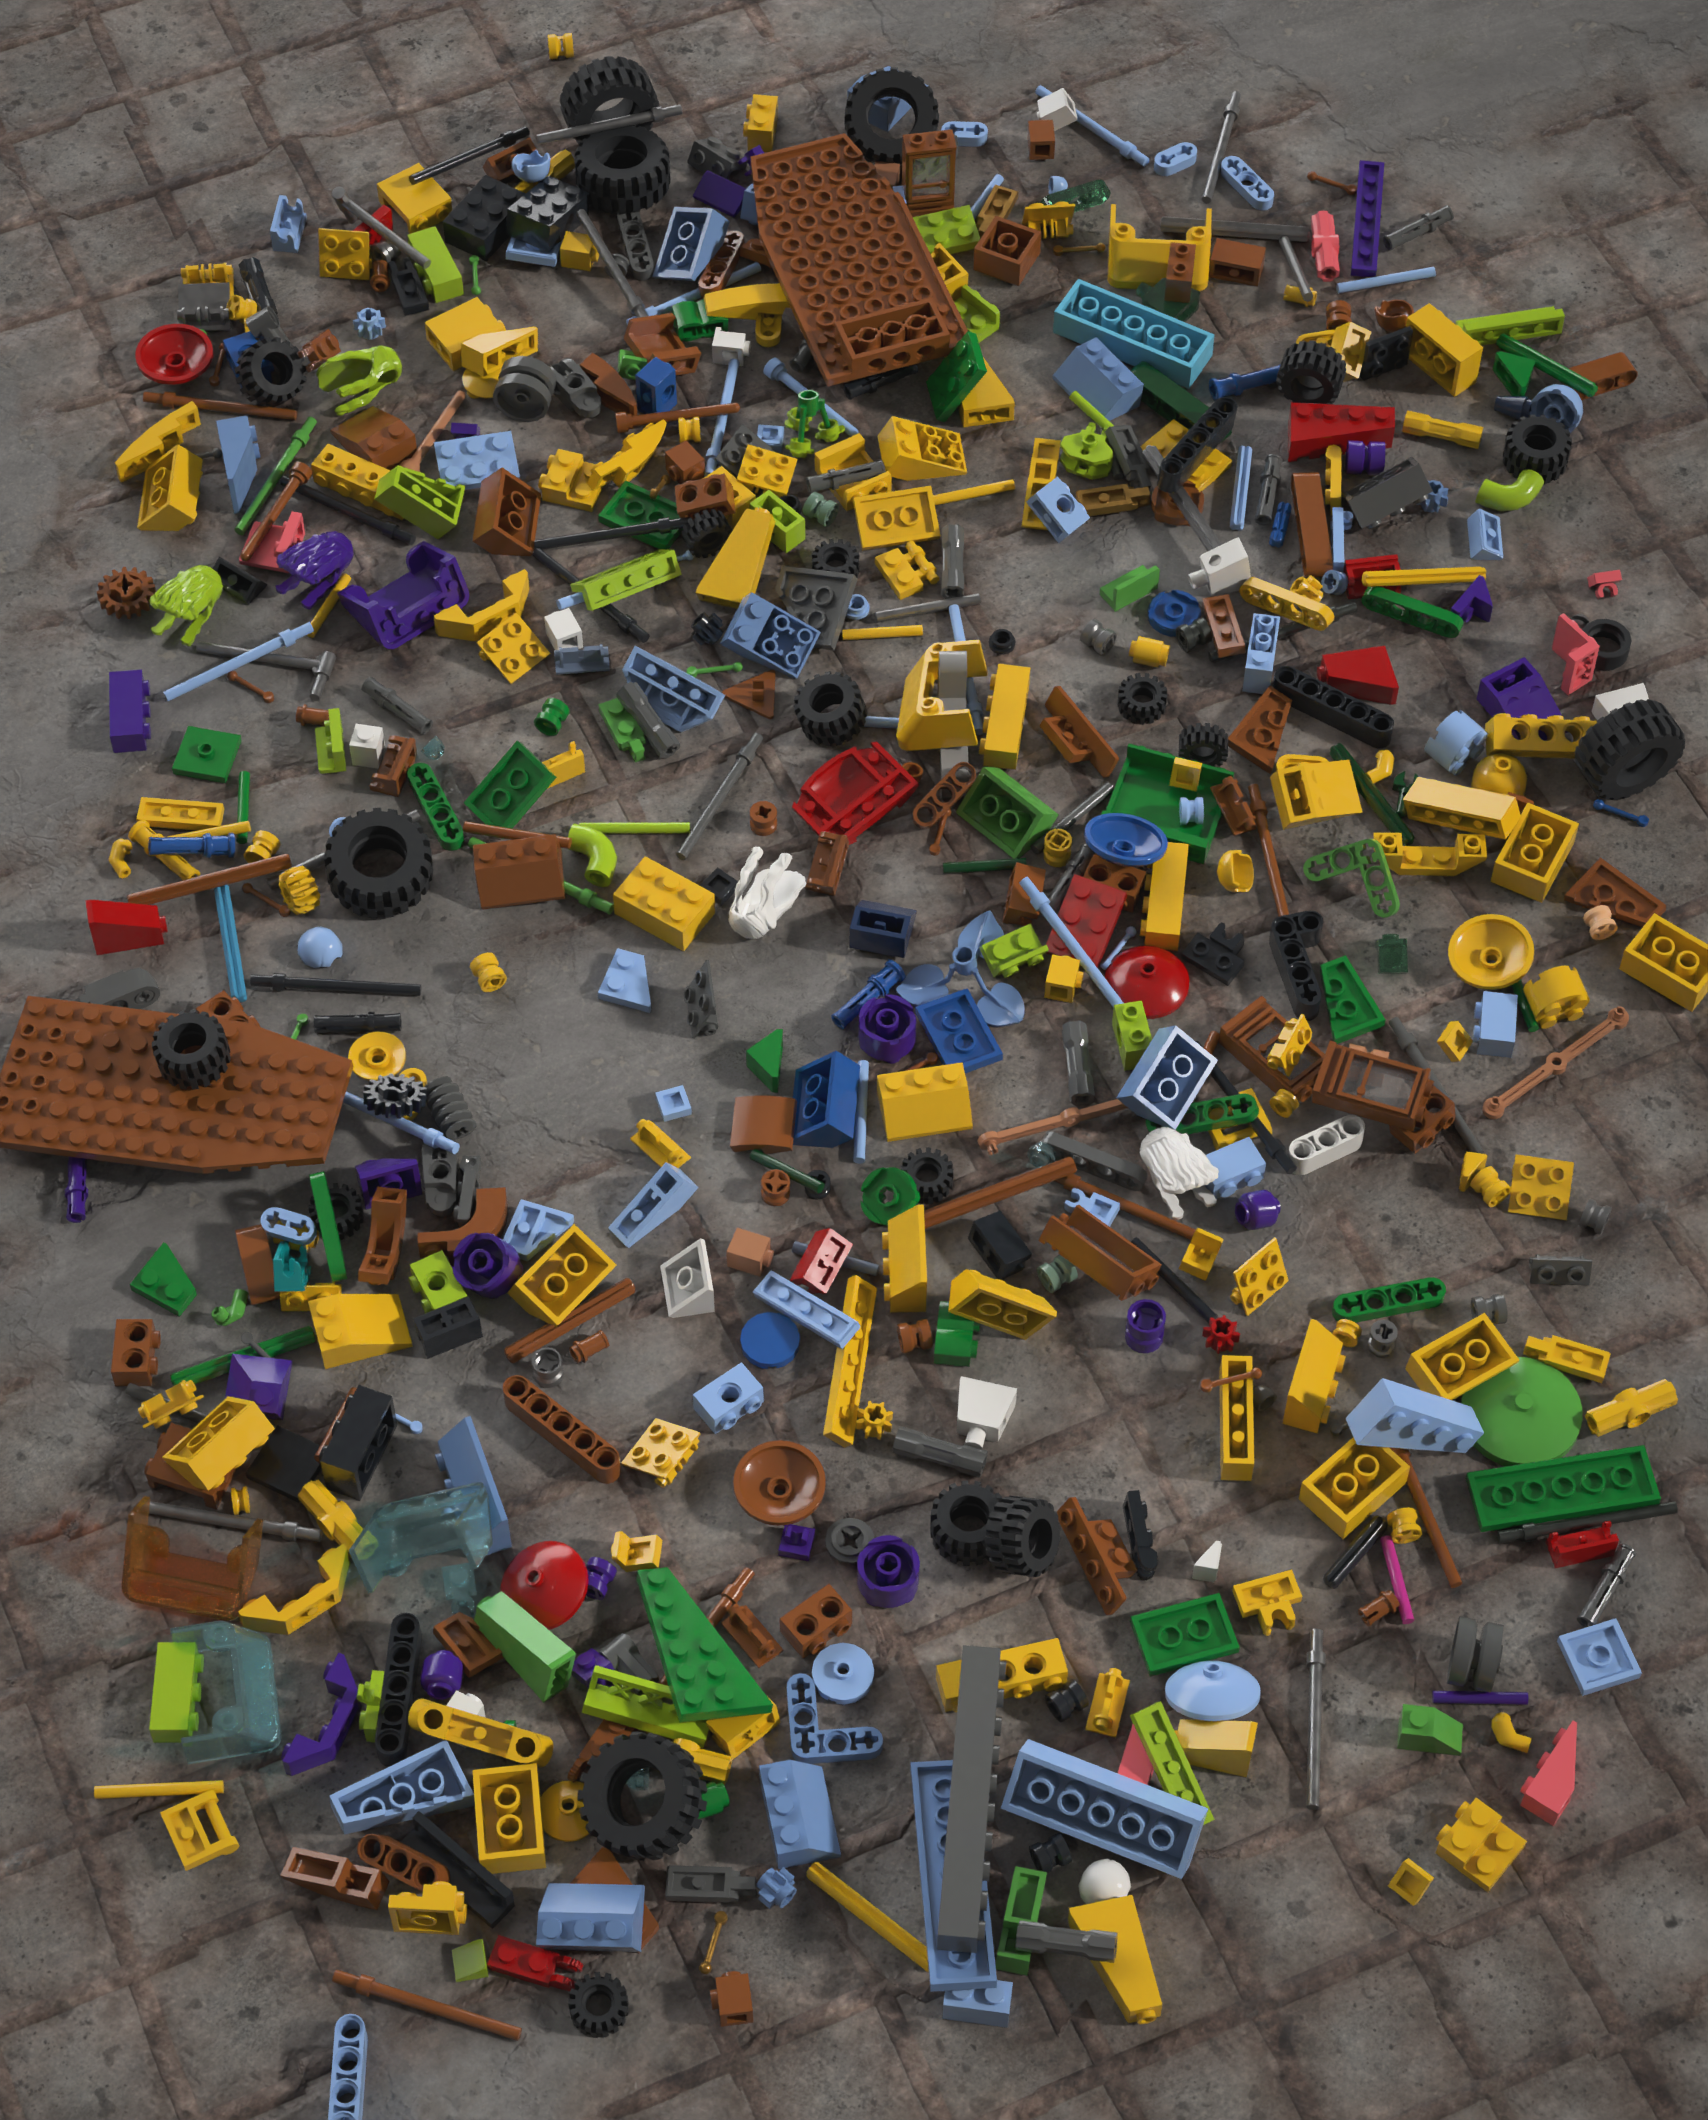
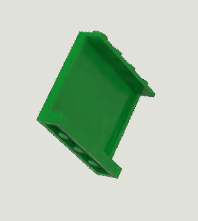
(1146, 793)

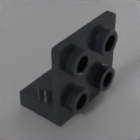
(1386, 353)

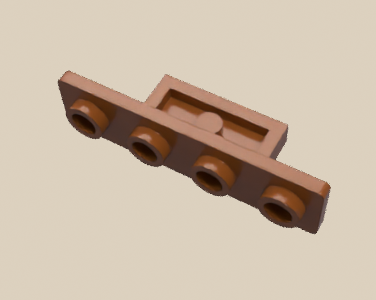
(1075, 734)
(1098, 1552)

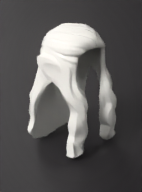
(767, 898)
(1177, 1168)

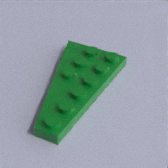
(697, 1662)

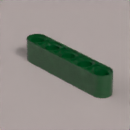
(1168, 397)

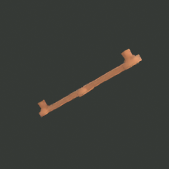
(1494, 1107)
(1067, 1118)

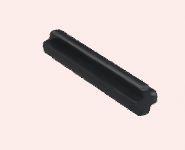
(1355, 1552)

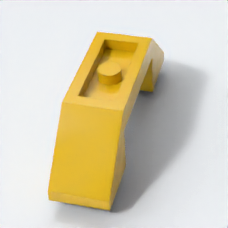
(455, 624)
(1433, 861)
(262, 1616)

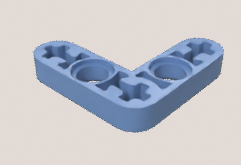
(820, 1739)

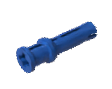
(1237, 383)
(205, 845)
(877, 986)

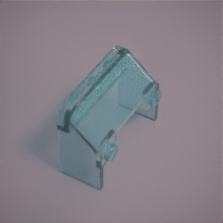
(423, 1528)
(255, 1719)

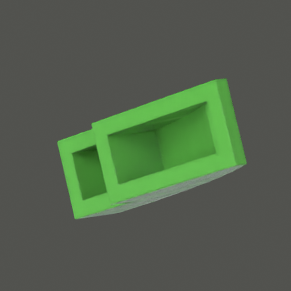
(1024, 1905)

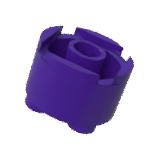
(887, 1028)
(486, 1265)
(888, 1572)

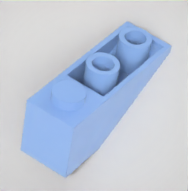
(1261, 653)

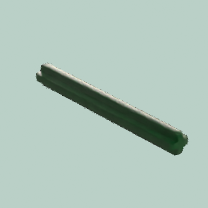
(1373, 796)

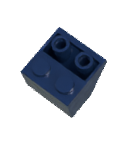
(881, 928)

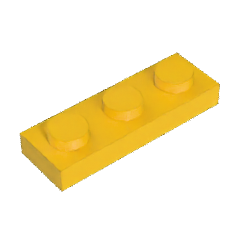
(180, 813)

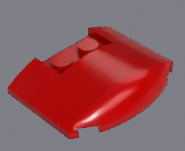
(854, 791)

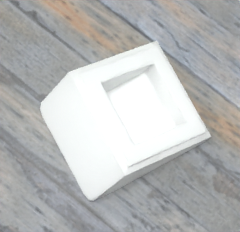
(1207, 1565)

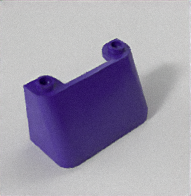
(411, 601)

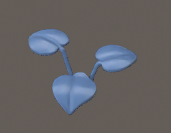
(927, 983)

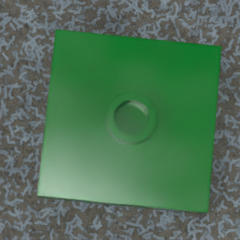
(206, 754)

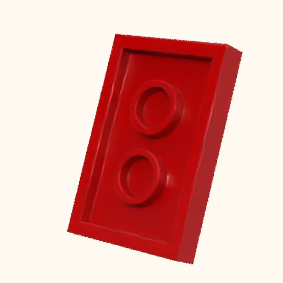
(1090, 916)

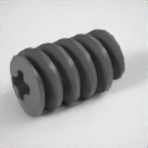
(449, 1108)

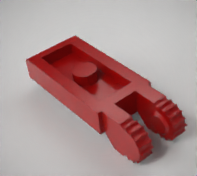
(532, 1963)

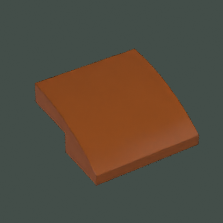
(763, 1124)

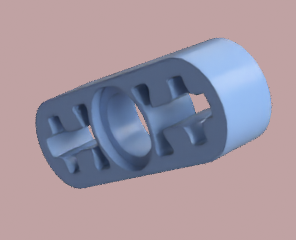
(1249, 193)

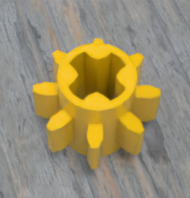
(1308, 588)
(874, 1412)

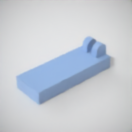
(1340, 521)

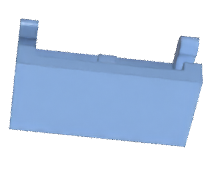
(287, 226)

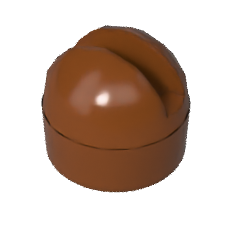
(914, 770)

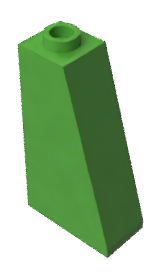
(526, 1645)

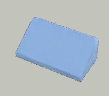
(1484, 536)

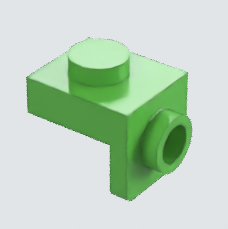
(629, 364)

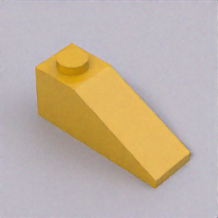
(489, 351)

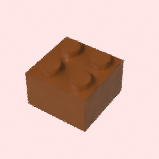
(1007, 250)

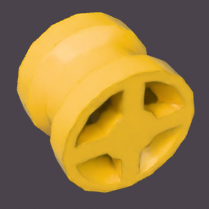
(241, 308)
(689, 429)
(1404, 1525)

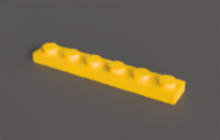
(850, 1364)

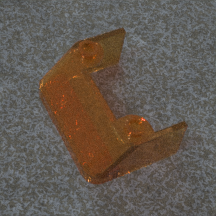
(185, 1582)

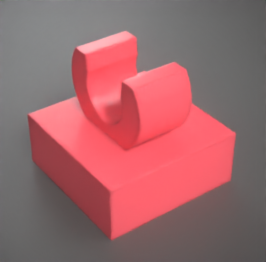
(1605, 579)

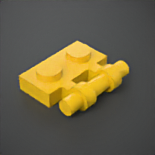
(900, 575)

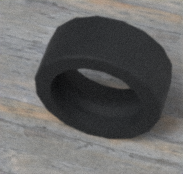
(1616, 632)

